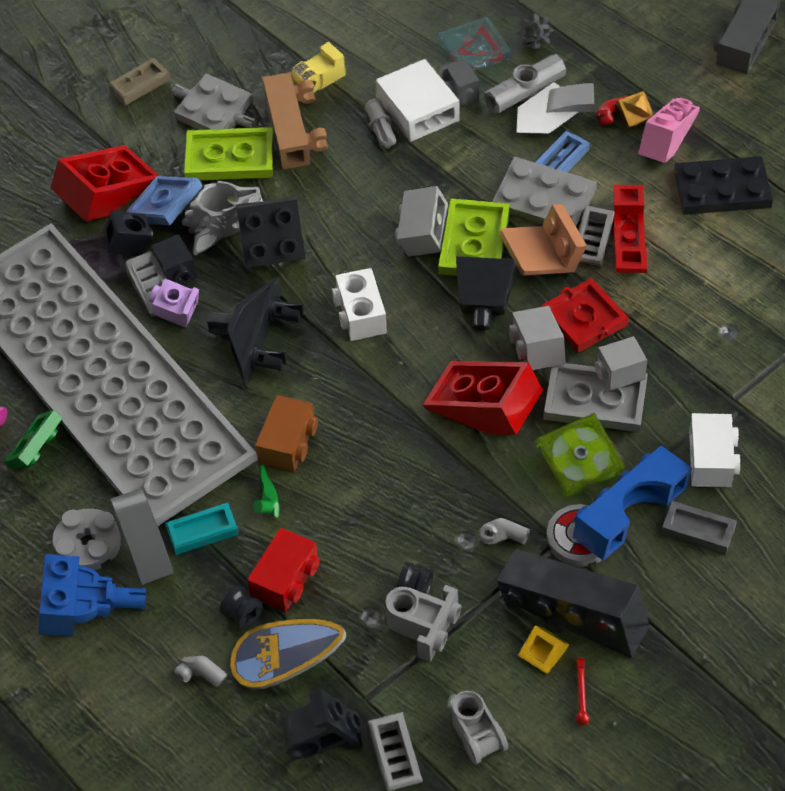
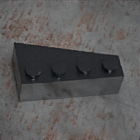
(577, 600)

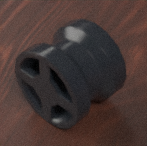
(415, 578)
(241, 607)

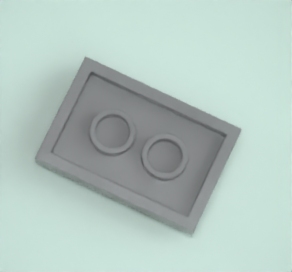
(535, 187)
(578, 392)

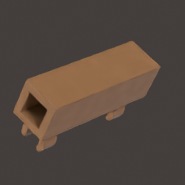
(286, 120)

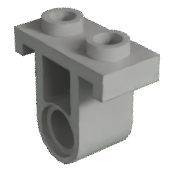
(426, 618)

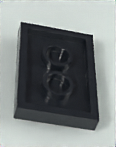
(723, 185)

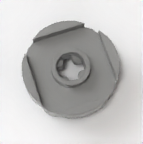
(87, 522)

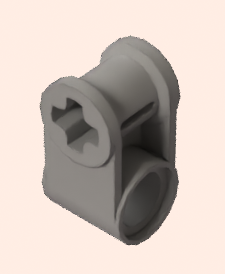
(479, 732)

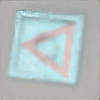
(476, 42)

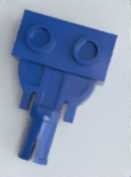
(78, 595)

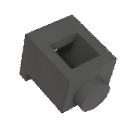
(461, 81)

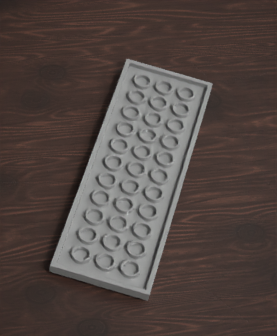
(111, 379)

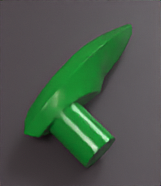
(269, 502)

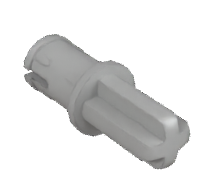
(380, 123)

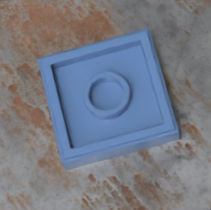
(165, 198)

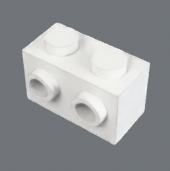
(712, 450)

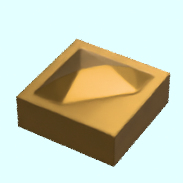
(634, 109)

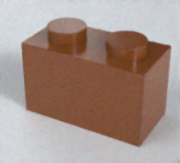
(286, 434)

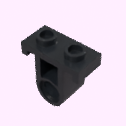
(320, 726)

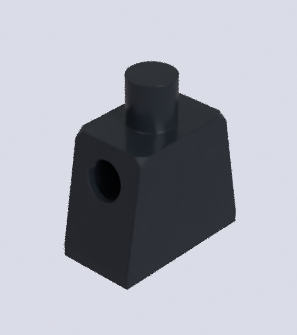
(484, 287)

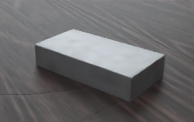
(698, 527)

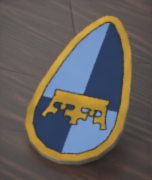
(283, 650)

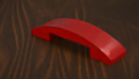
(628, 229)

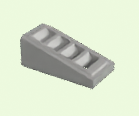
(601, 217)
(142, 268)
(387, 724)

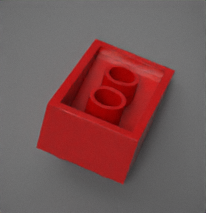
(101, 181)
(486, 395)

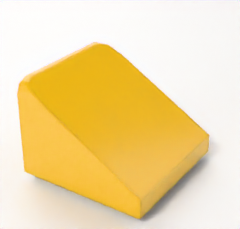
(543, 649)

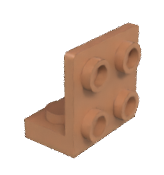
(546, 248)

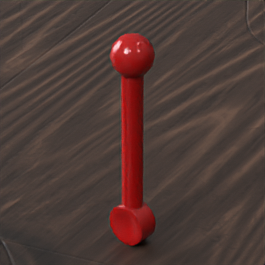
(582, 717)

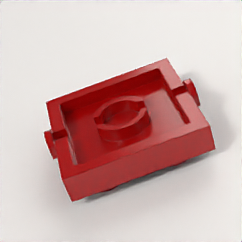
(586, 314)

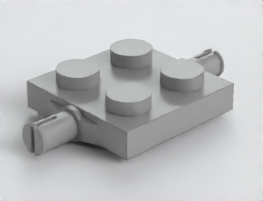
(213, 105)

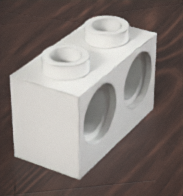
(360, 304)

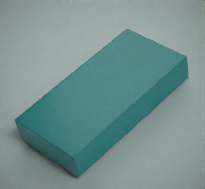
(201, 528)

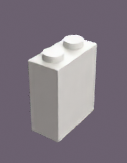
(417, 100)

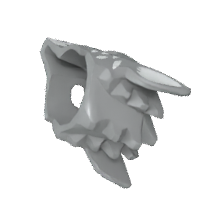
(213, 215)

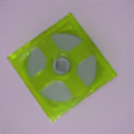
(580, 455)

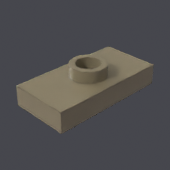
(139, 81)

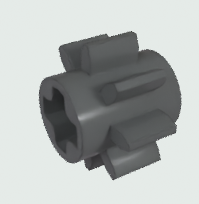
(528, 32)

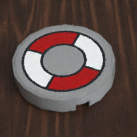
(561, 542)

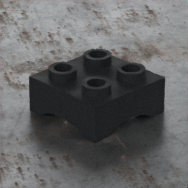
(270, 231)

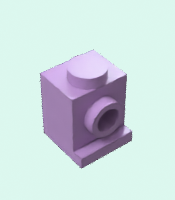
(178, 310)

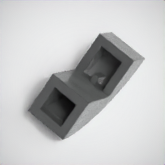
(142, 536)

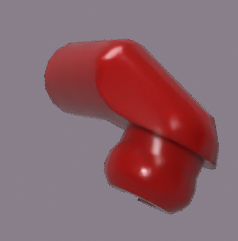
(606, 110)

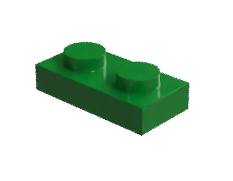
(39, 433)

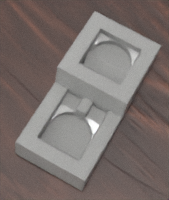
(571, 98)

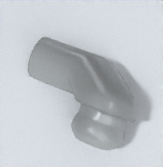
(502, 529)
(199, 666)

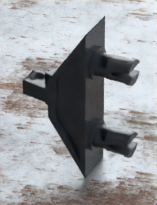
(249, 326)

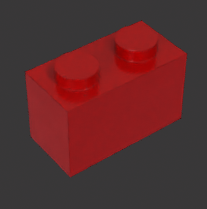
(283, 570)

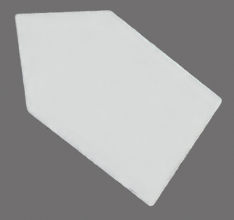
(533, 115)

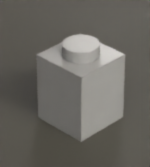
(621, 363)

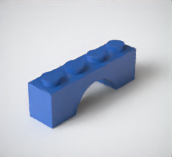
(655, 479)

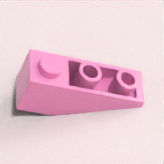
(667, 129)

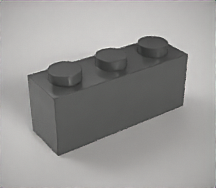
(746, 33)

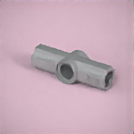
(525, 83)

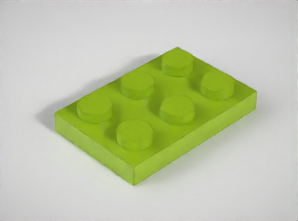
(229, 153)
(472, 232)

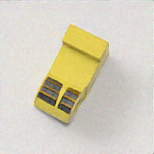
(321, 69)

